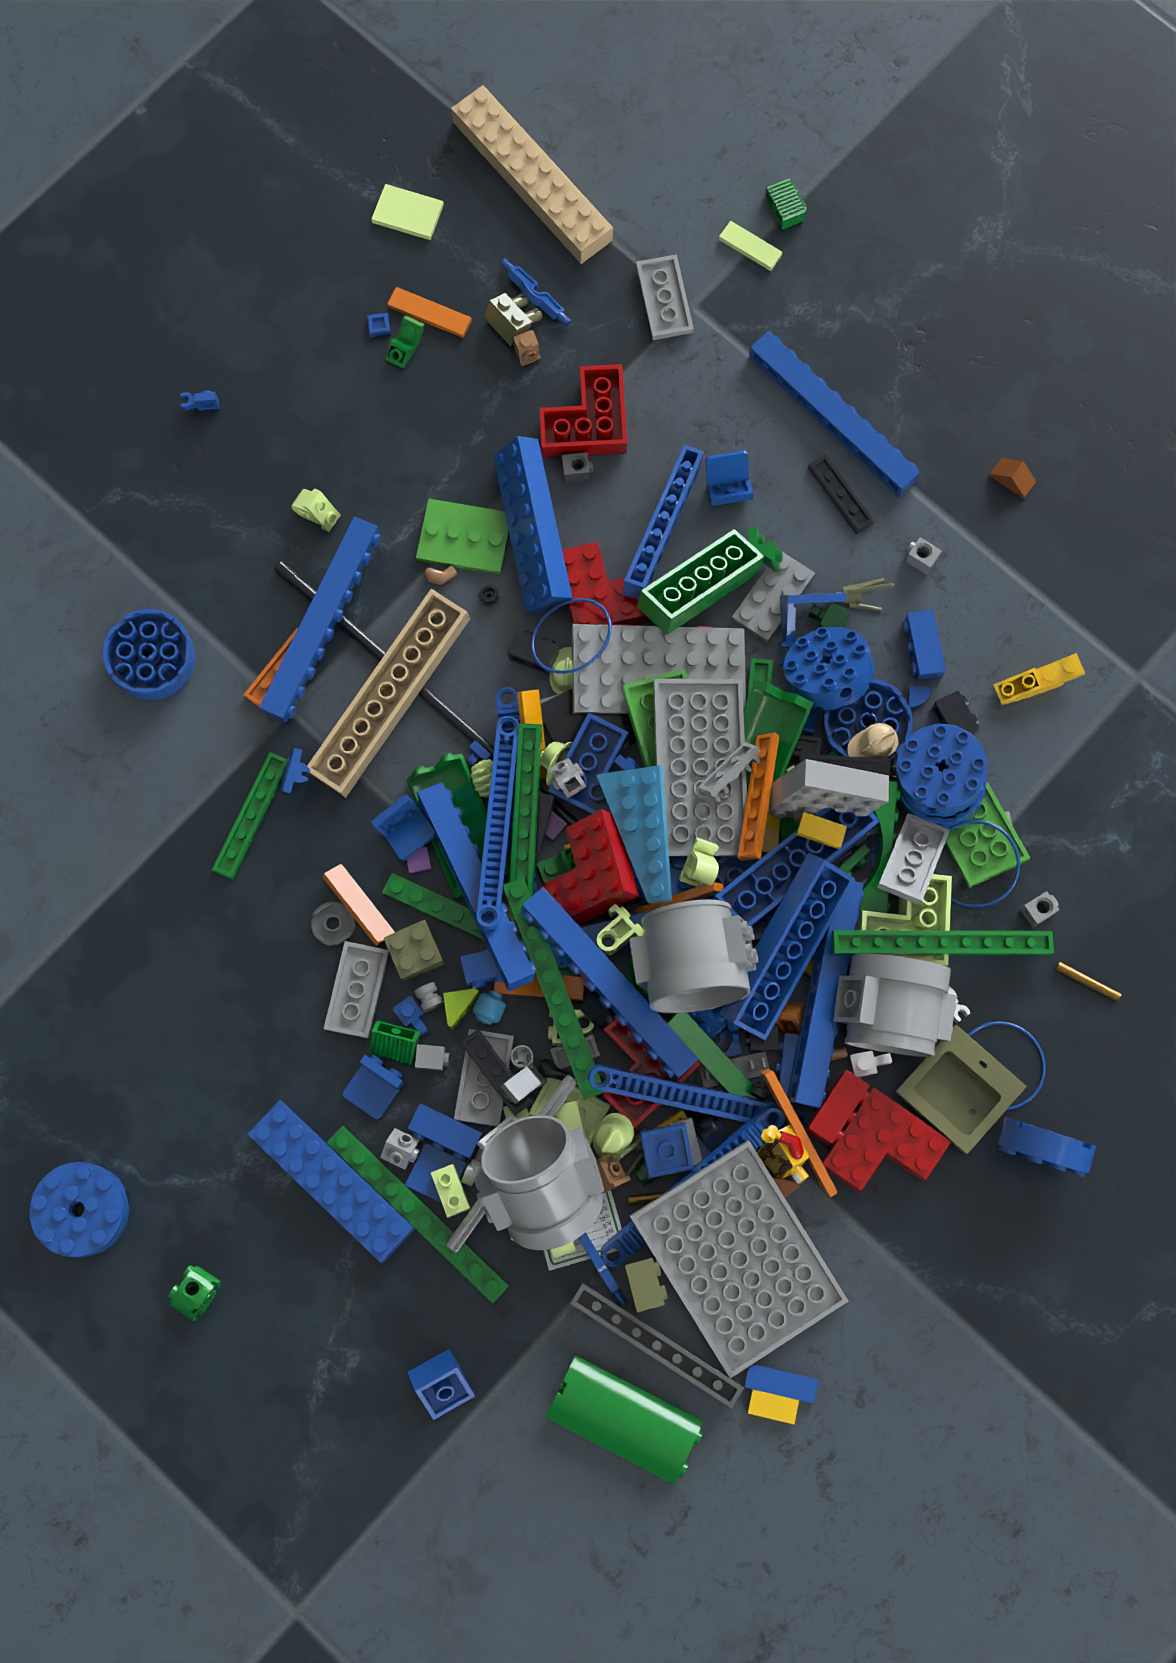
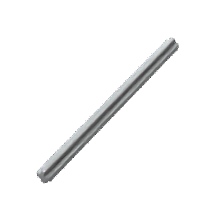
(477, 1211)

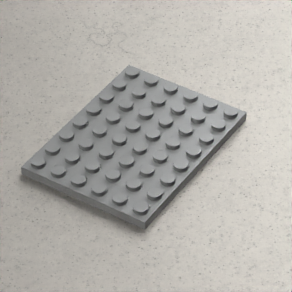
(739, 1258)

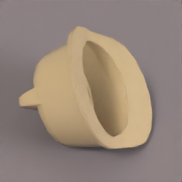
(874, 742)

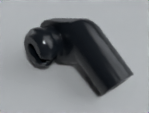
(550, 1070)

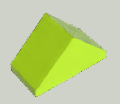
(457, 1005)

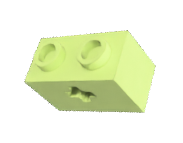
(450, 1190)

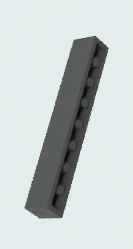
(657, 1345)

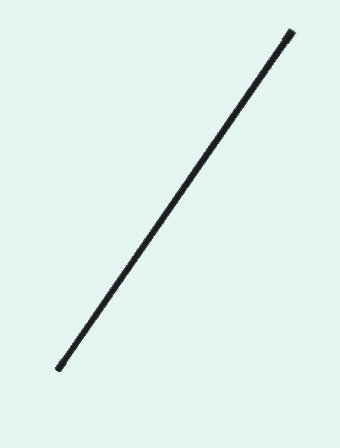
(292, 577)

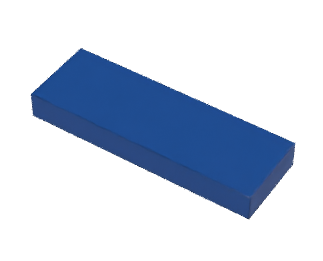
(781, 1383)

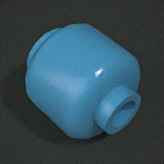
(489, 1008)

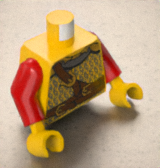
(783, 1153)

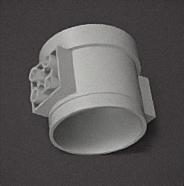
(693, 956)
(895, 1004)
(540, 1182)

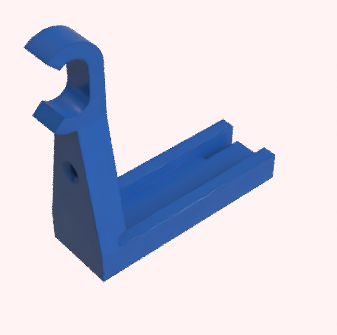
(788, 612)

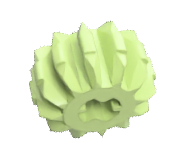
(481, 777)

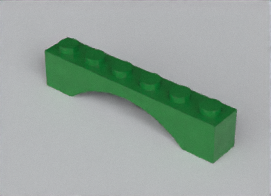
(874, 898)

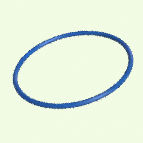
(589, 662)
(1017, 859)
(1036, 1044)

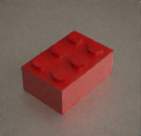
(838, 1109)

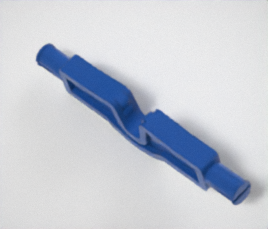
(528, 287)
(602, 1269)

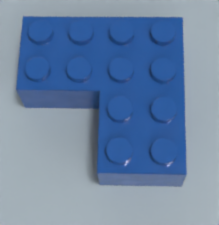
(594, 751)

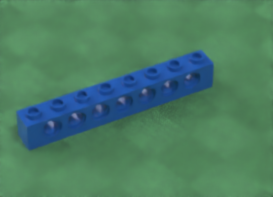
(663, 522)

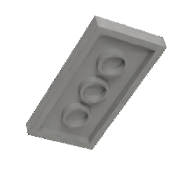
(664, 297)
(761, 607)
(913, 859)
(356, 990)
(476, 1096)

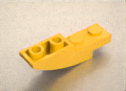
(1039, 680)

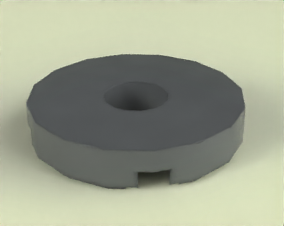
(342, 933)

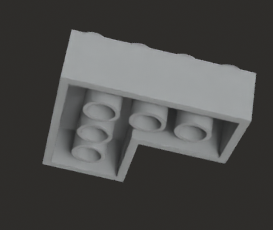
(823, 785)

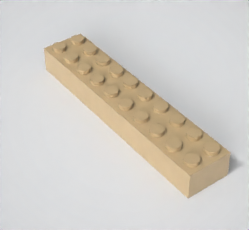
(532, 174)
(388, 693)

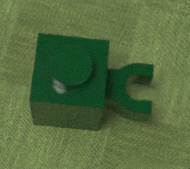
(833, 617)

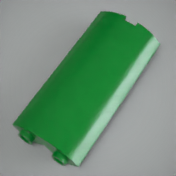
(775, 711)
(456, 776)
(625, 1420)

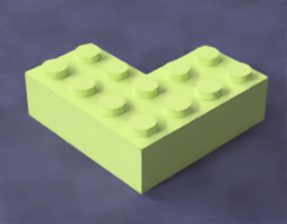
(930, 915)

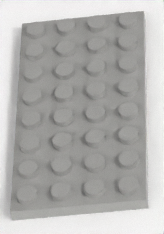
(648, 652)
(695, 732)

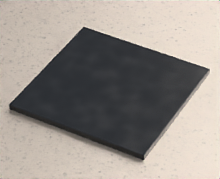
(564, 724)

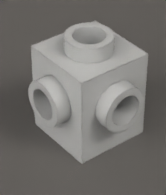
(567, 777)
(400, 1149)

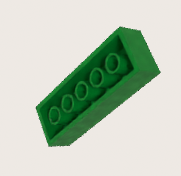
(700, 581)

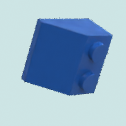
(441, 1384)

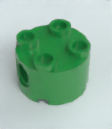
(194, 1279)

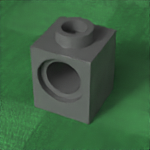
(572, 475)

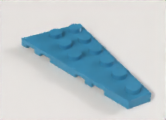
(640, 815)

